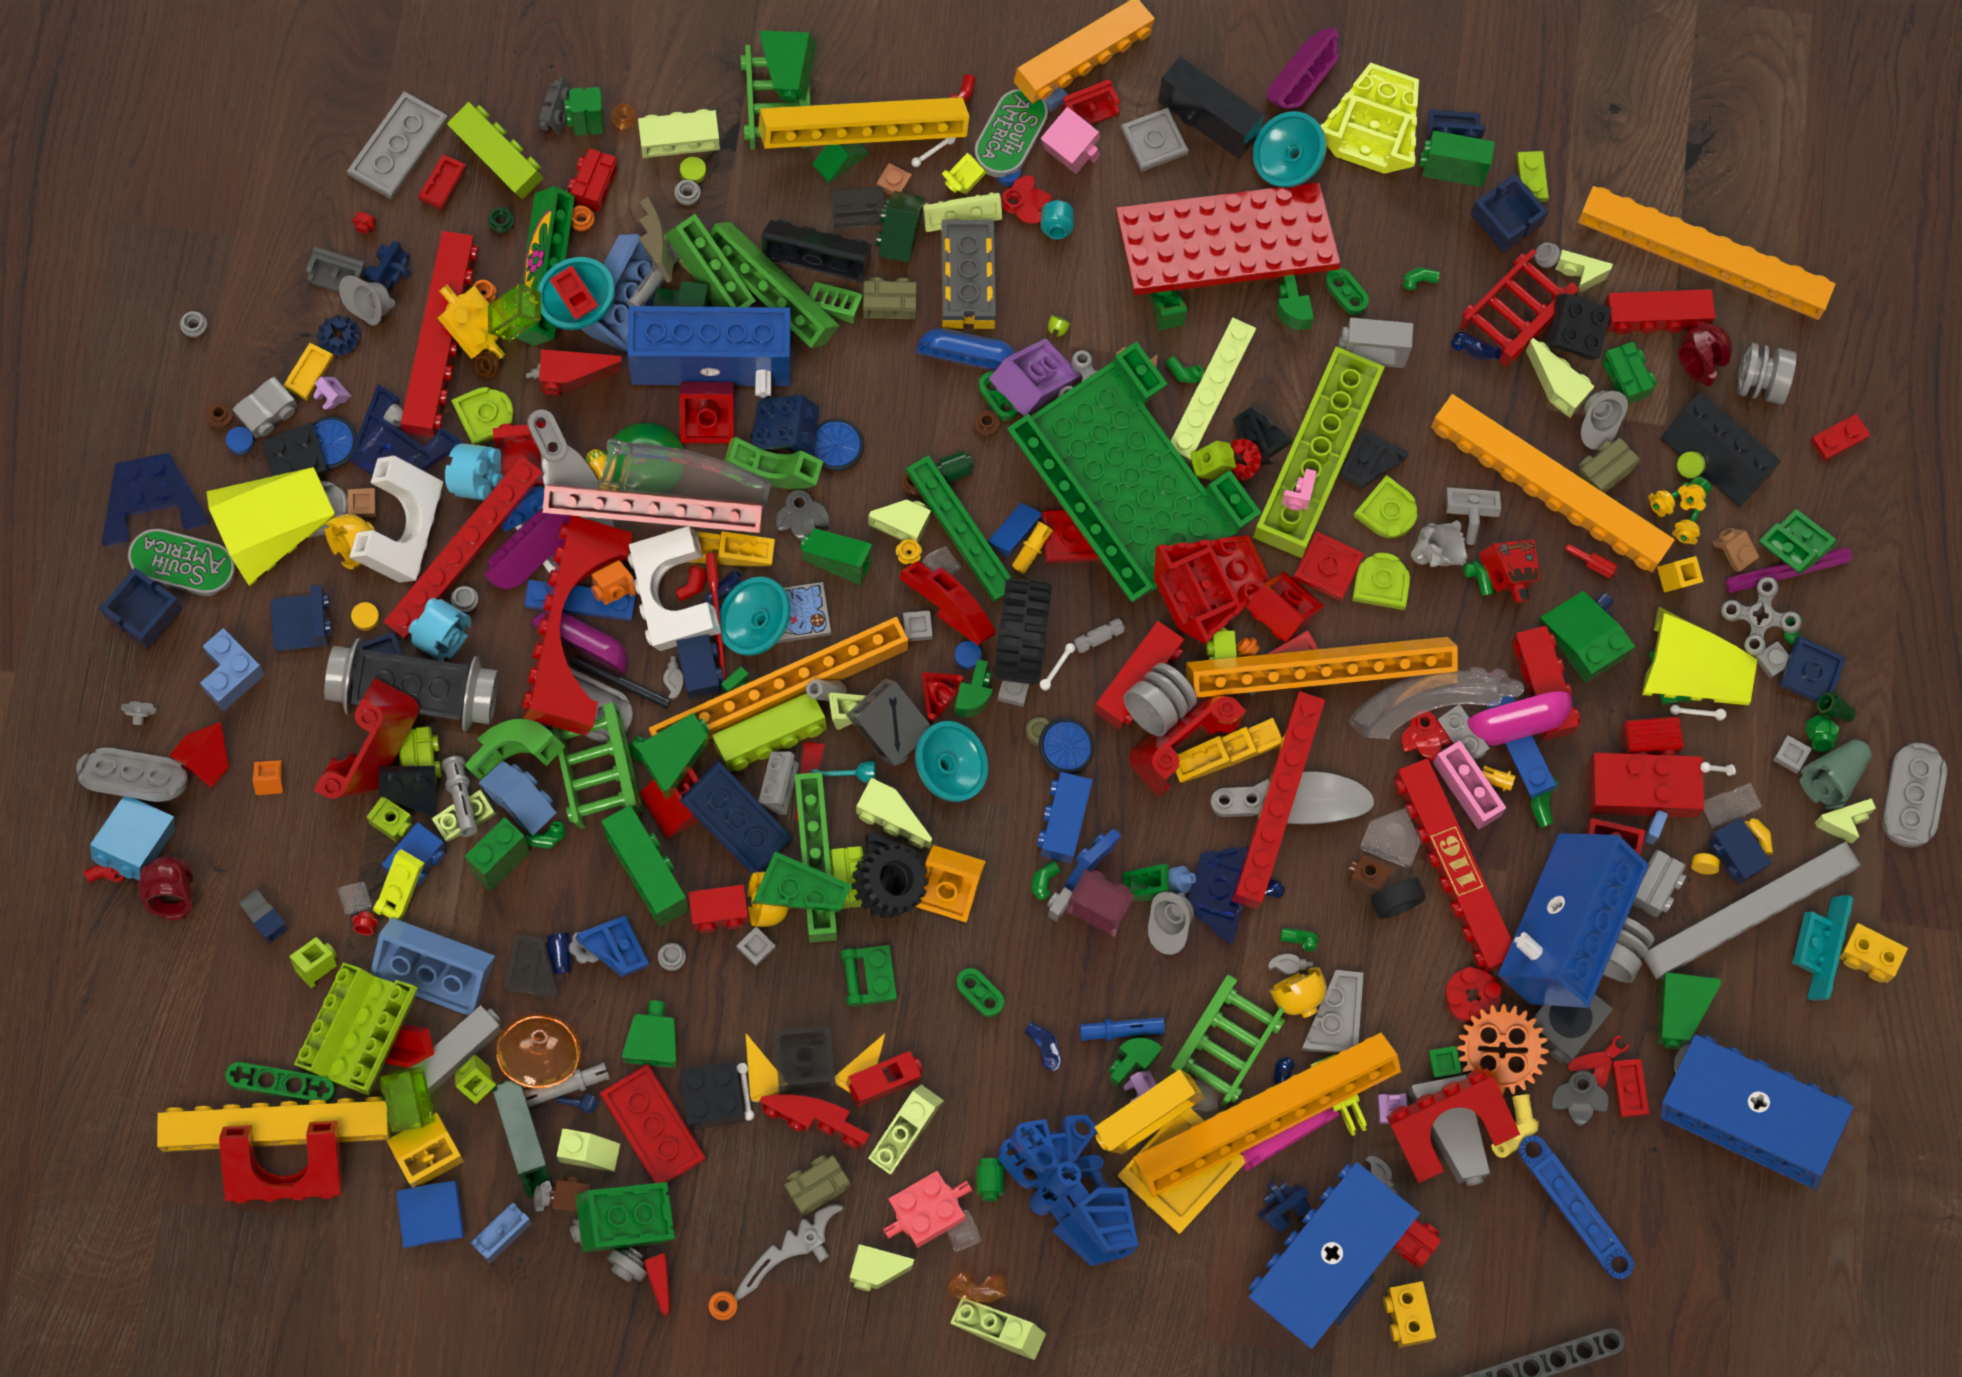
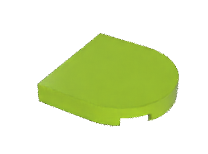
(483, 411)
(1388, 510)
(1382, 582)

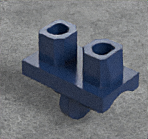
(391, 267)
(1279, 1201)

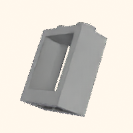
(1378, 340)

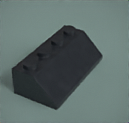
(816, 250)
(1731, 455)

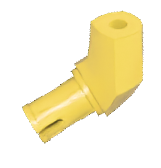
(1525, 1123)

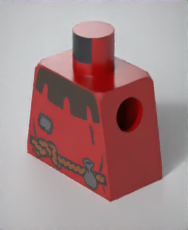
(1512, 567)

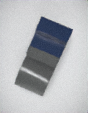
(263, 916)

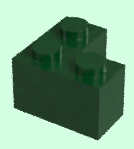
(901, 220)
(690, 295)

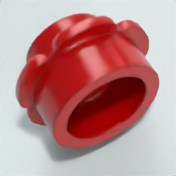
(364, 222)
(364, 923)

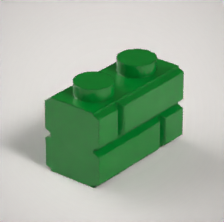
(585, 111)
(1628, 372)

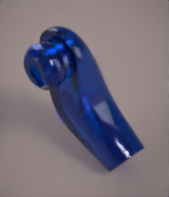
(1475, 347)
(725, 586)
(1048, 1045)

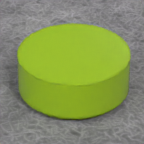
(693, 169)
(1691, 464)

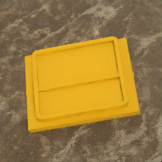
(1186, 1200)

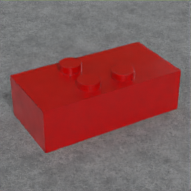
(1645, 785)

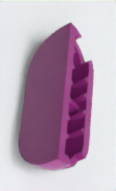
(1305, 70)
(525, 550)
(589, 641)

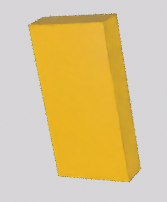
(308, 371)

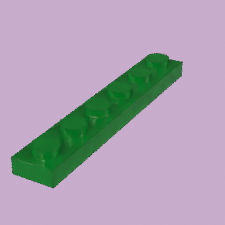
(959, 527)

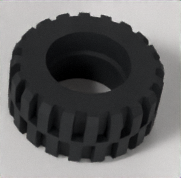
(1022, 631)

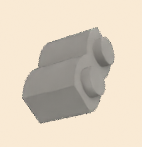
(265, 408)

